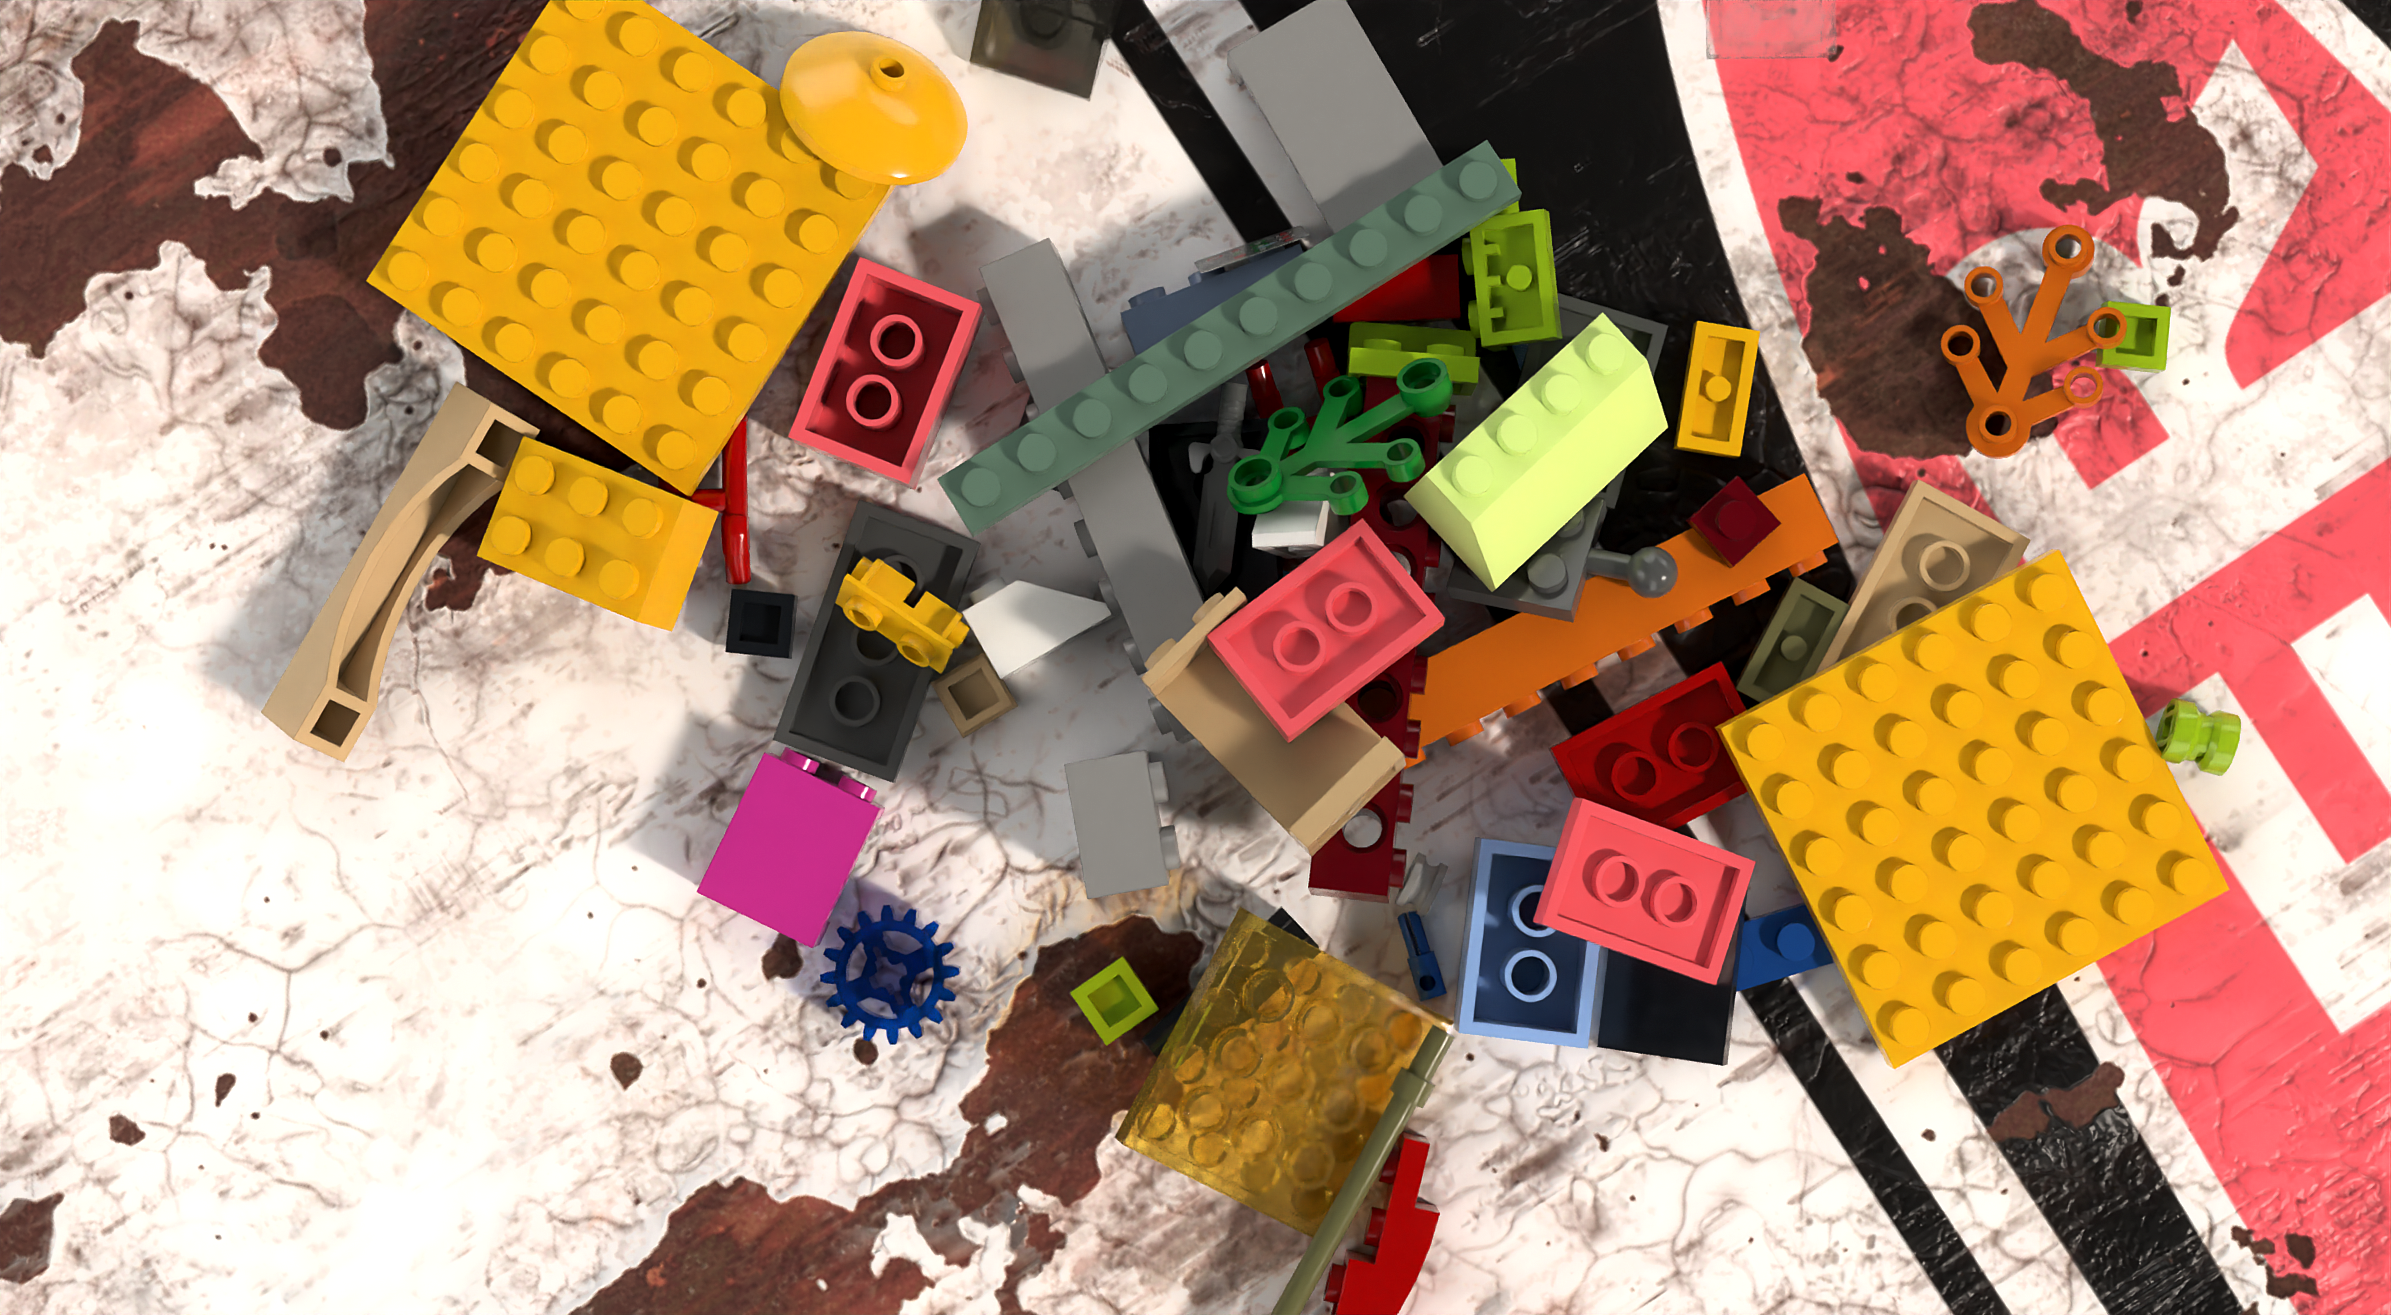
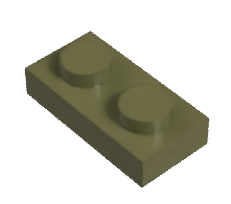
(1792, 641)

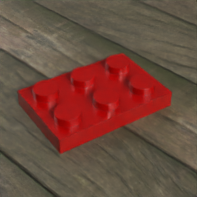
(1659, 754)

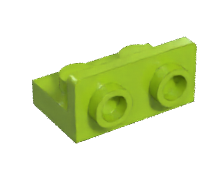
(1512, 280)
(1387, 348)

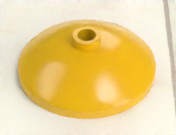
(873, 108)

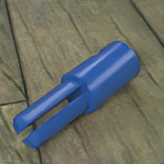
(1423, 965)

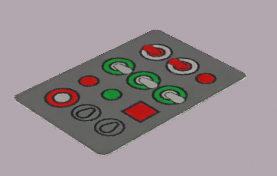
(1250, 249)

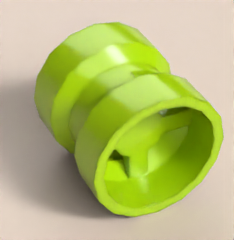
(2193, 735)

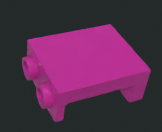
(791, 846)

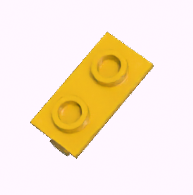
(875, 601)

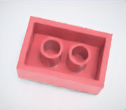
(887, 373)

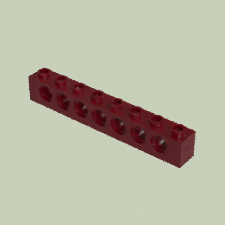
(1371, 871)

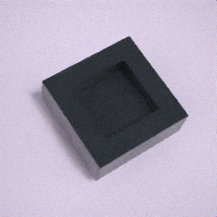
(761, 623)

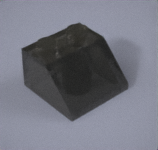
(1046, 41)

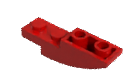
(1399, 1238)

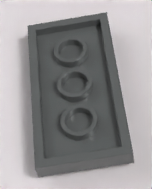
(853, 687)

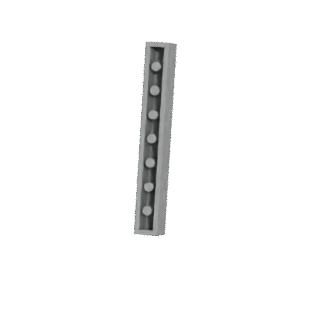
(1116, 495)

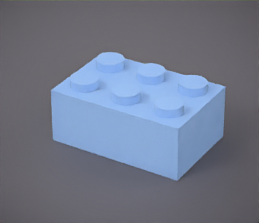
(1515, 973)

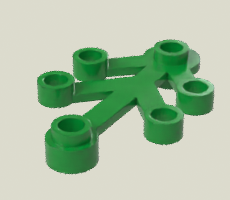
(1269, 478)

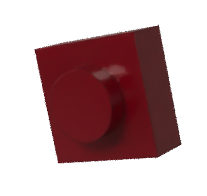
(1733, 522)

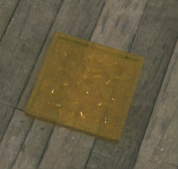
(1276, 1073)

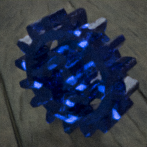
(902, 1002)

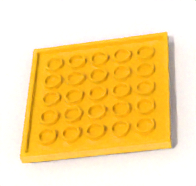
(629, 232)
(1972, 808)

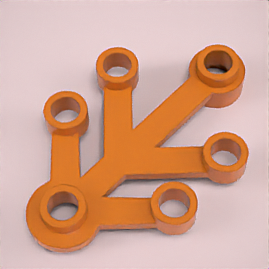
(2029, 352)

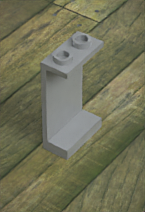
(1334, 110)

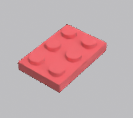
(1325, 630)
(1644, 891)

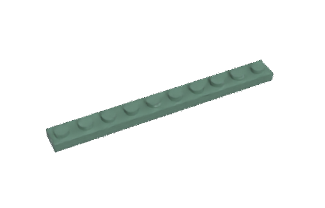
(1229, 338)

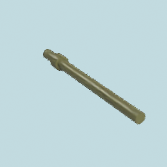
(1410, 1090)

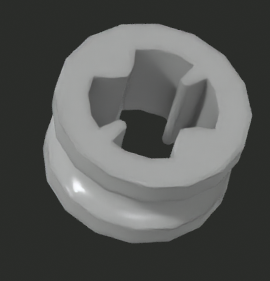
(1421, 884)

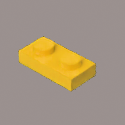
(1716, 389)

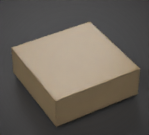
(974, 694)

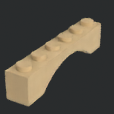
(340, 663)

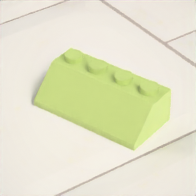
(1543, 453)

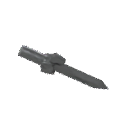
(1217, 517)

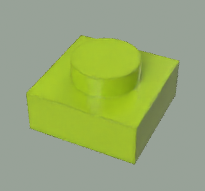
(2145, 339)
(1114, 1000)

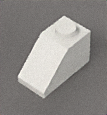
(1298, 527)
(1028, 622)

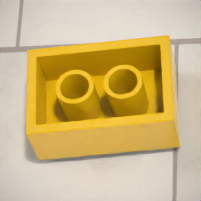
(597, 534)

